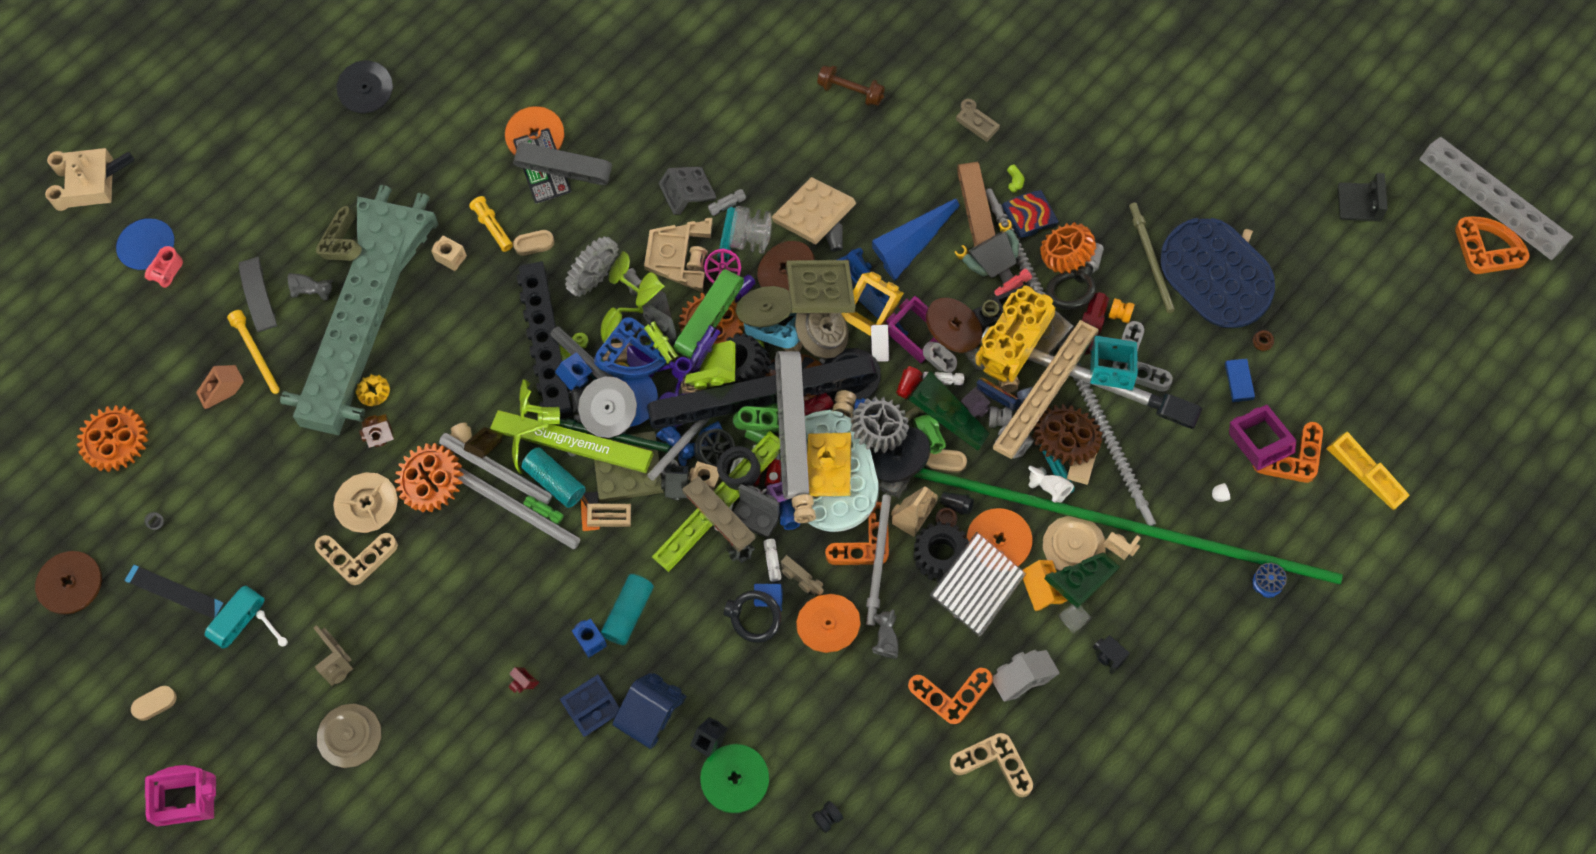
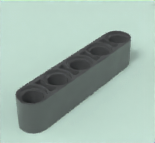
(562, 163)

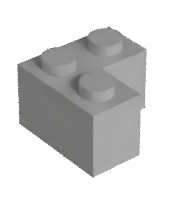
(1024, 673)

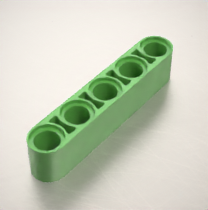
(709, 311)

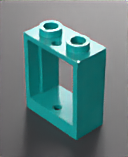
(1125, 352)

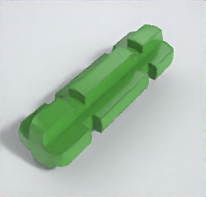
(543, 509)

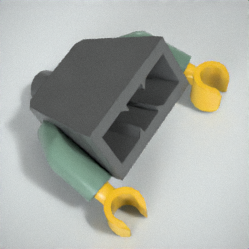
(993, 255)

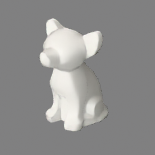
(1055, 485)

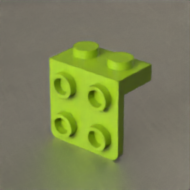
(716, 368)

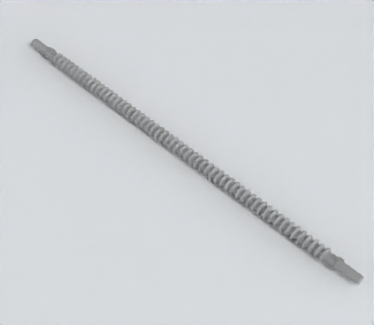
(1141, 503)

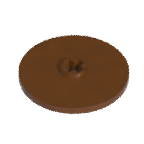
(771, 268)
(953, 325)
(68, 598)

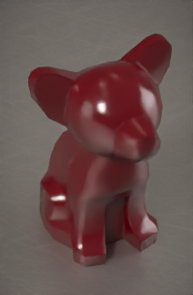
(818, 403)

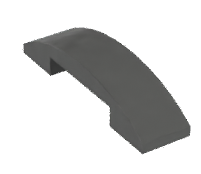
(256, 294)

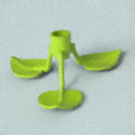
(648, 289)
(546, 415)

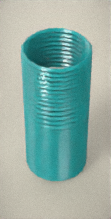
(553, 477)
(627, 609)

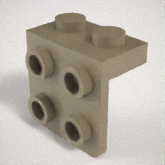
(336, 665)

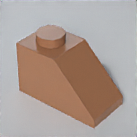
(219, 385)

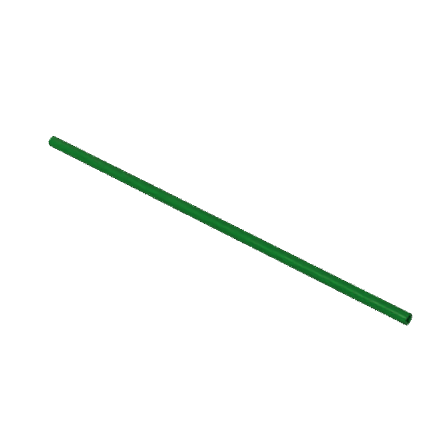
(1129, 525)

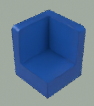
(773, 590)

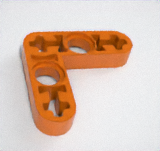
(1303, 460)
(867, 548)
(948, 702)

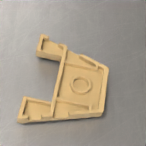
(668, 252)

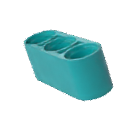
(234, 617)

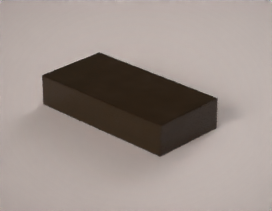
(483, 442)

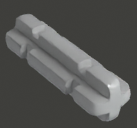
(726, 202)

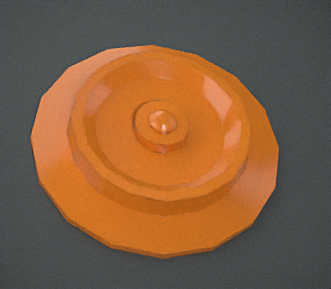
(828, 623)

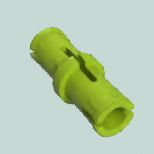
(661, 342)

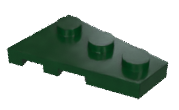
(1083, 579)

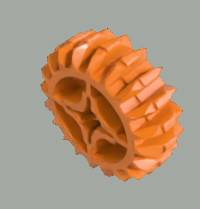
(1068, 248)

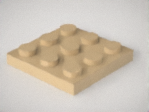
(813, 210)

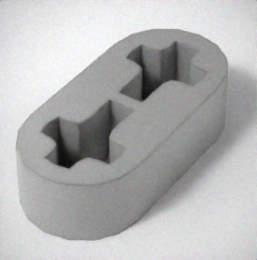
(937, 360)

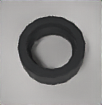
(733, 454)

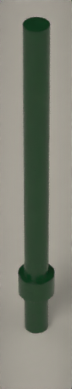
(573, 425)

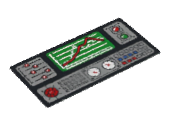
(543, 185)

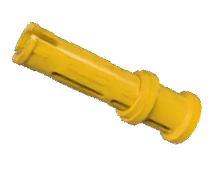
(487, 217)

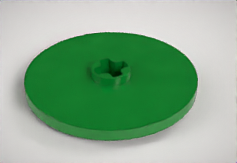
(750, 787)

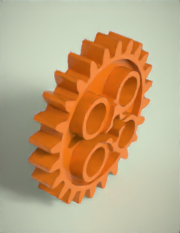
(728, 327)
(122, 450)
(444, 465)

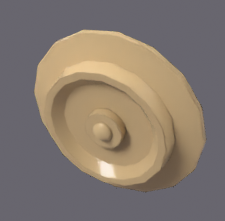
(1071, 541)

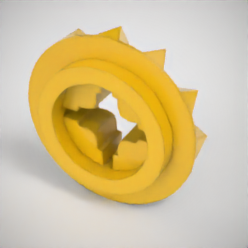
(369, 398)

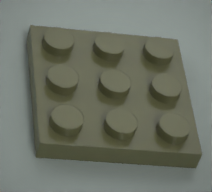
(820, 286)
(623, 483)

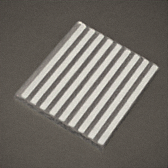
(978, 584)

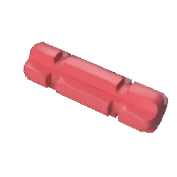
(1014, 282)

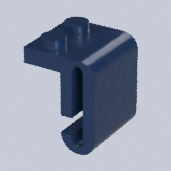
(648, 709)

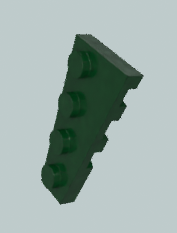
(946, 409)

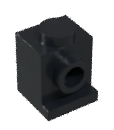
(1110, 653)

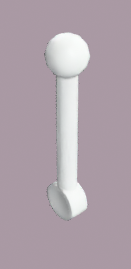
(281, 640)

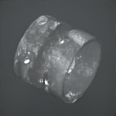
(750, 229)

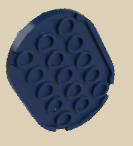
(1217, 272)

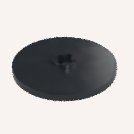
(896, 468)

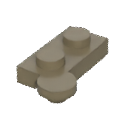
(976, 120)
(793, 570)

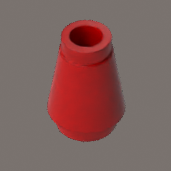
(909, 381)

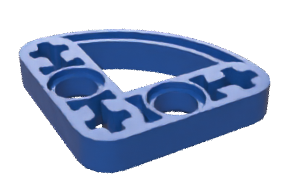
(626, 338)

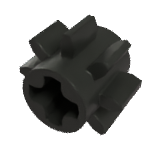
(743, 555)

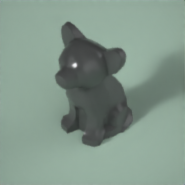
(304, 284)
(887, 639)

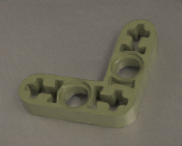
(332, 244)

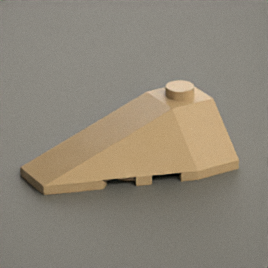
(914, 510)

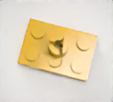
(829, 464)

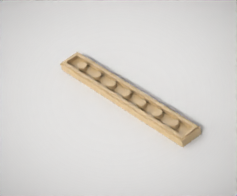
(1045, 389)

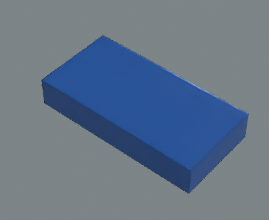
(1239, 380)

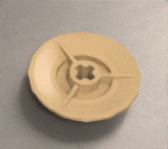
(360, 490)

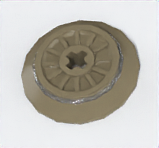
(820, 341)

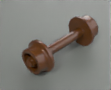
(827, 77)

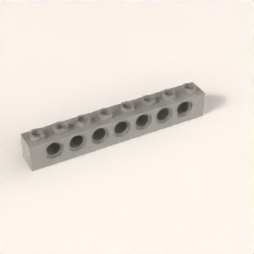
(1496, 198)

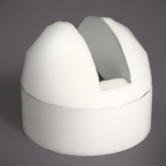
(1221, 493)

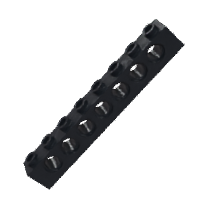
(531, 275)

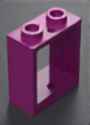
(920, 309)
(1270, 453)

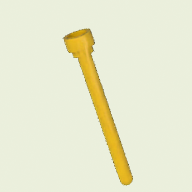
(238, 320)

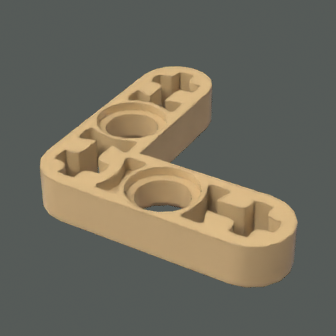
(353, 564)
(994, 753)

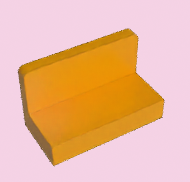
(1038, 588)

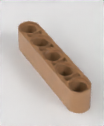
(975, 202)

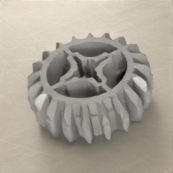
(891, 421)

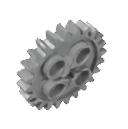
(591, 266)

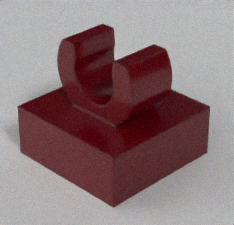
(522, 681)

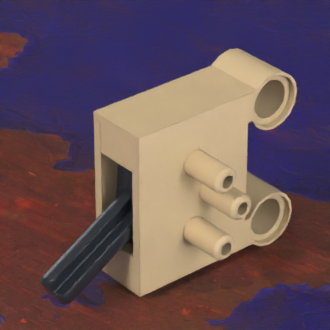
(86, 177)

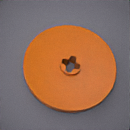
(533, 120)
(1010, 526)

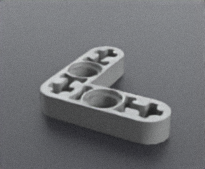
(1142, 366)

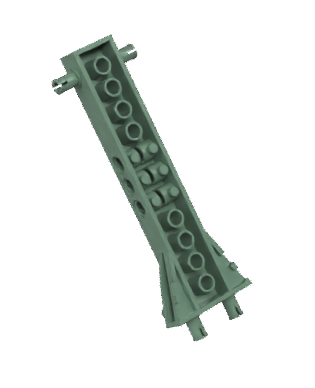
(388, 243)

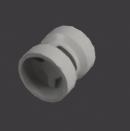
(999, 417)

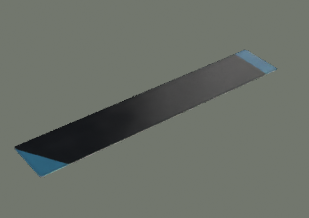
(174, 591)

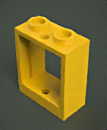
(888, 288)

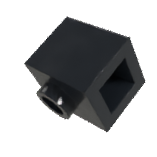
(709, 736)

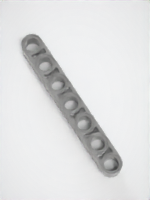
(791, 424)

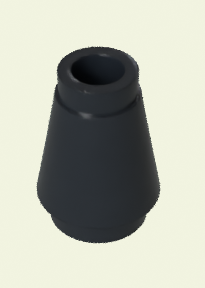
(958, 502)

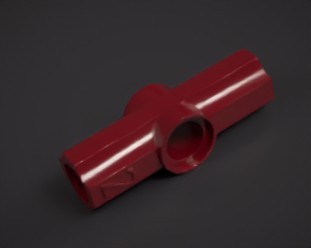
(1095, 314)

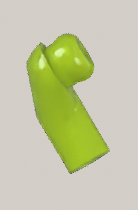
(1017, 179)

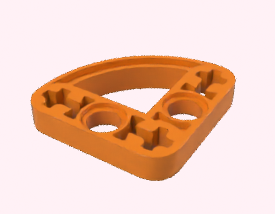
(1486, 257)

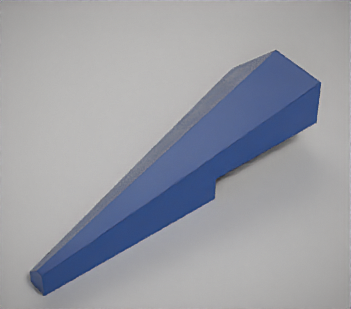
(903, 244)
(870, 297)

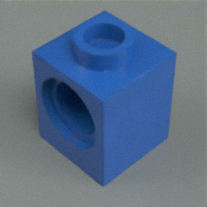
(569, 366)
(593, 645)

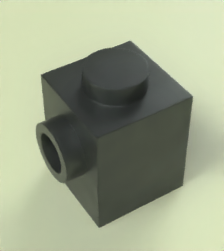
(674, 481)

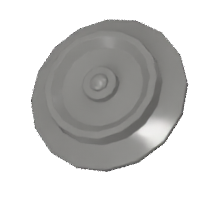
(607, 407)

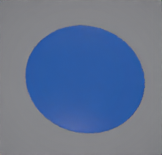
(142, 241)
(645, 393)

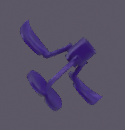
(679, 369)

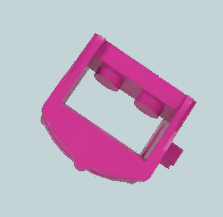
(174, 778)

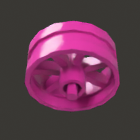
(722, 265)

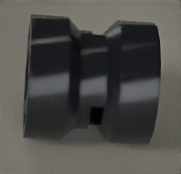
(821, 817)

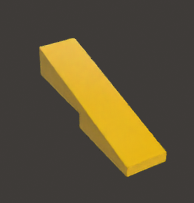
(1371, 474)

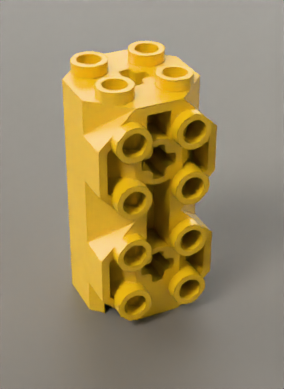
(1015, 333)

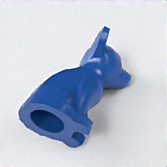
(672, 436)

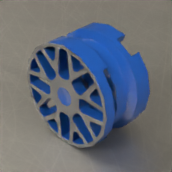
(1269, 580)

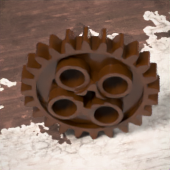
(1067, 435)

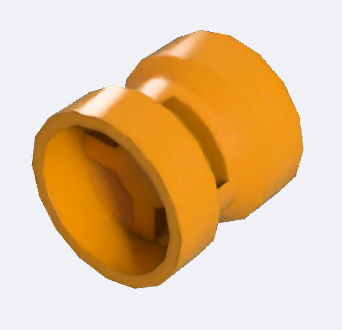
(1121, 310)

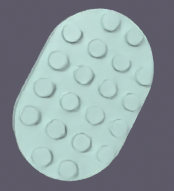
(844, 512)

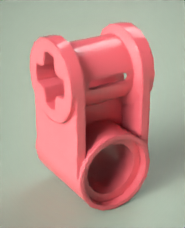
(164, 267)

